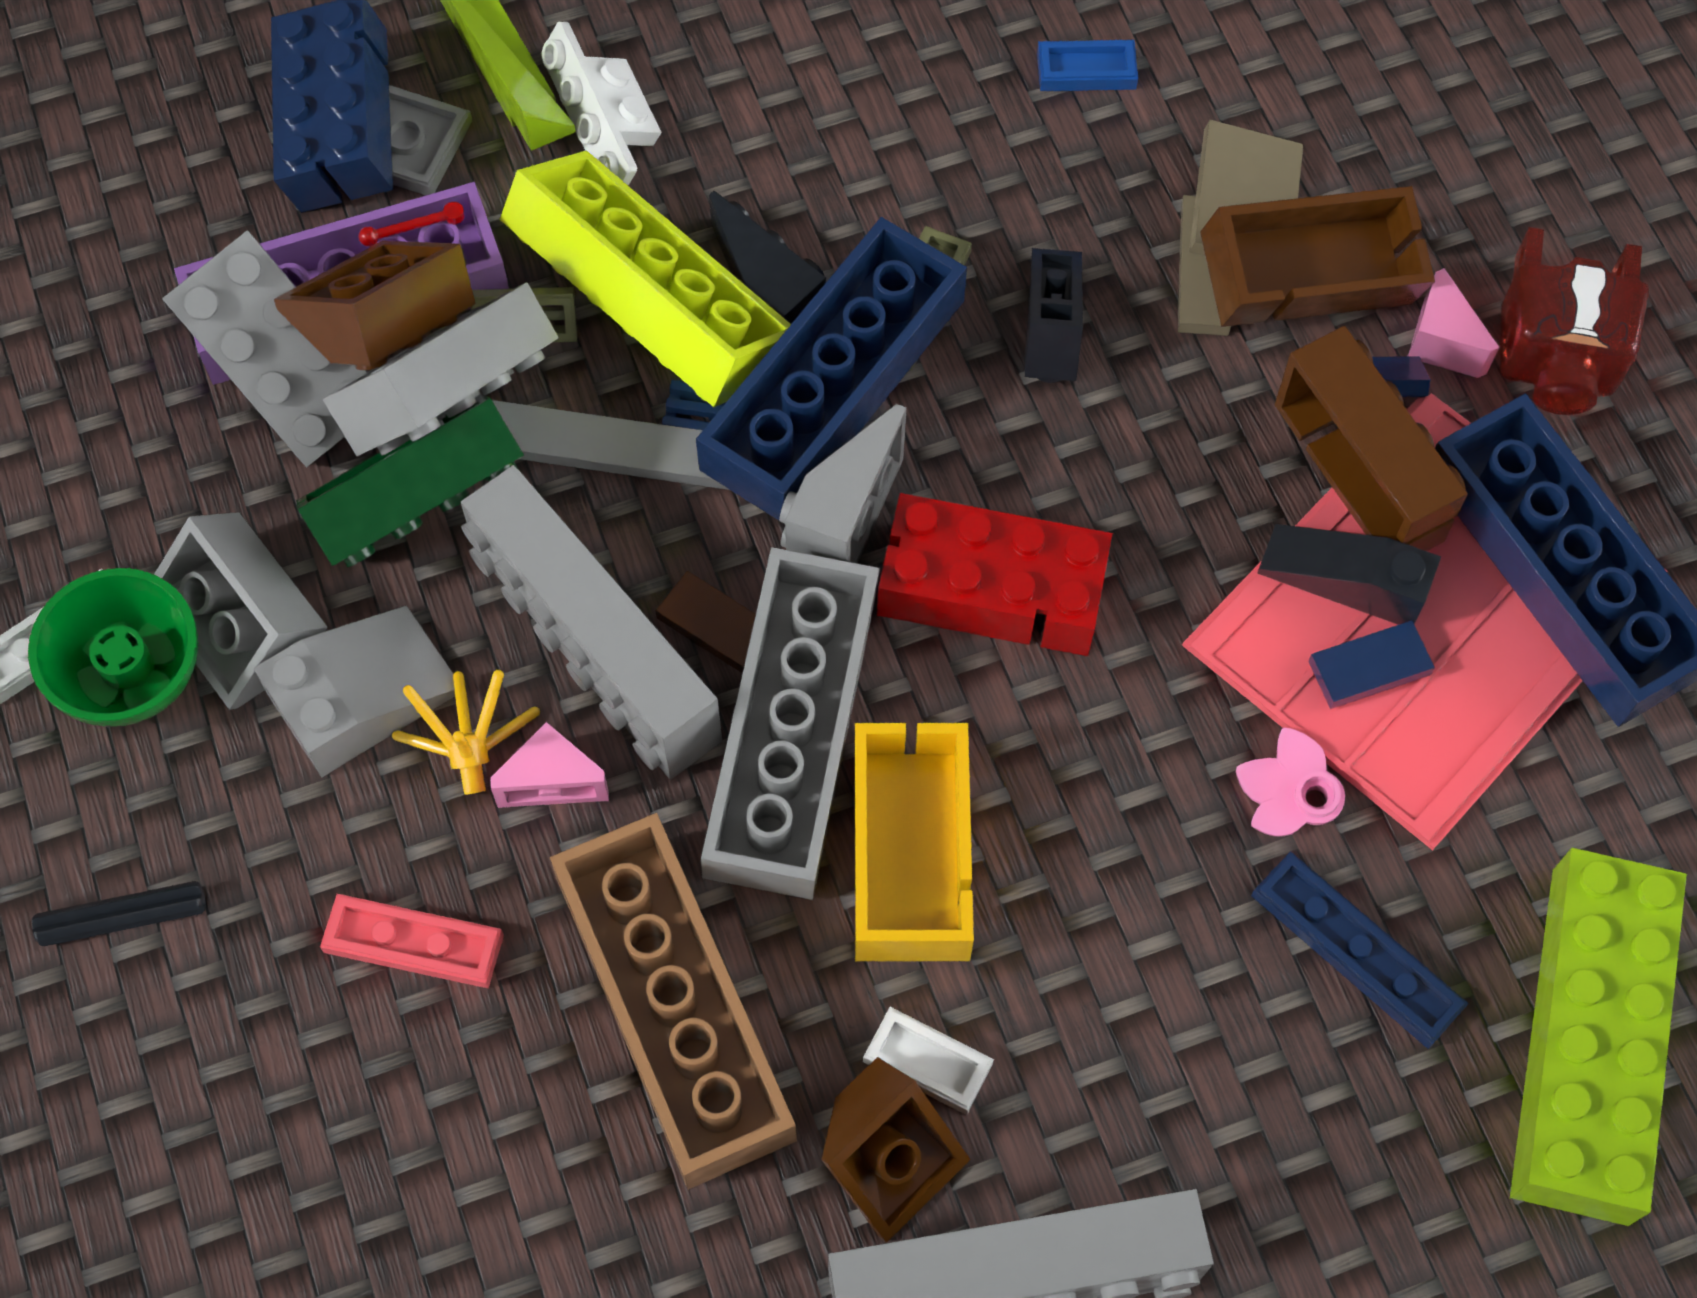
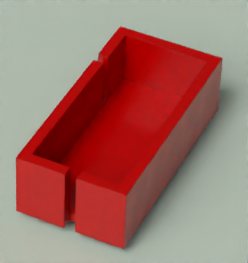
(993, 573)

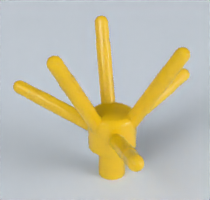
(465, 748)

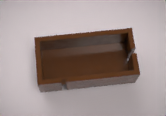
(1316, 256)
(1379, 455)

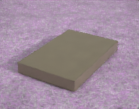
(1242, 169)

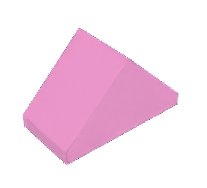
(1451, 331)
(548, 773)

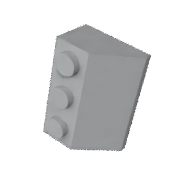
(239, 602)

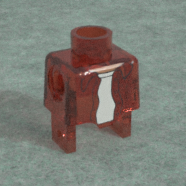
(1571, 326)

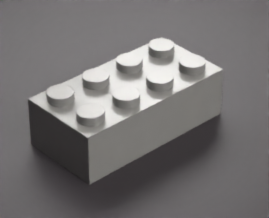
(276, 368)
(442, 373)

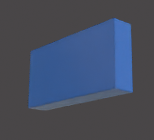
(1087, 65)

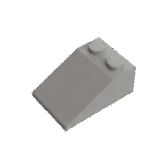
(846, 492)
(348, 683)

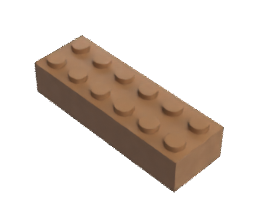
(674, 1001)

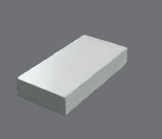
(934, 1060)

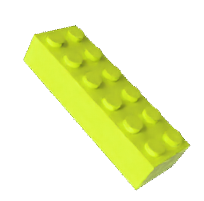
(643, 272)

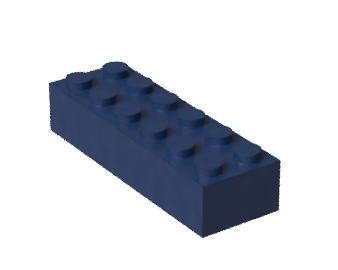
(832, 366)
(1574, 560)

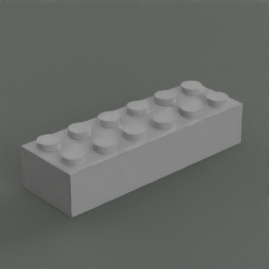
(591, 623)
(790, 724)
(1080, 1253)

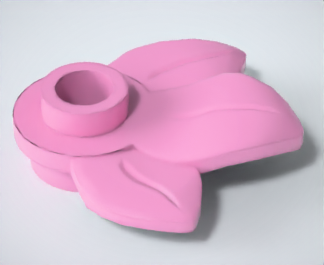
(1283, 782)

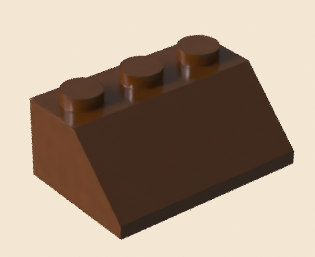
(380, 301)

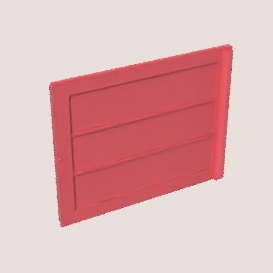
(1425, 744)

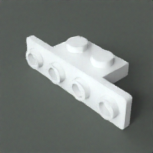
(600, 102)

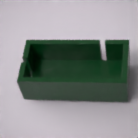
(398, 487)

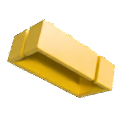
(912, 843)

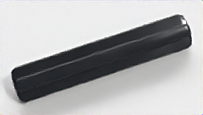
(118, 913)

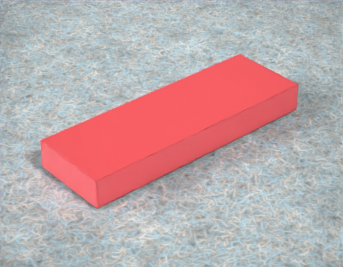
(412, 941)

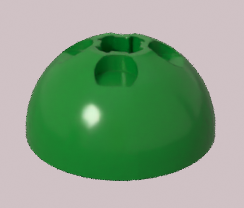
(101, 627)

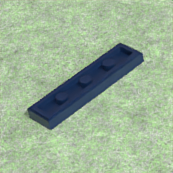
(1359, 950)

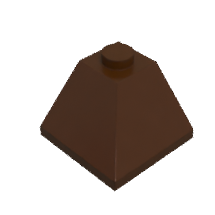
(889, 1147)

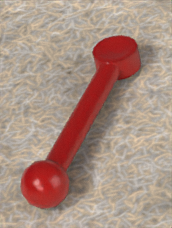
(452, 213)

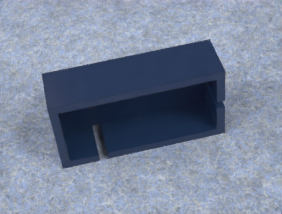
(330, 103)

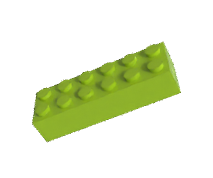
(1600, 1038)

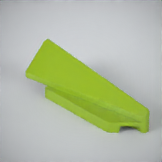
(509, 70)

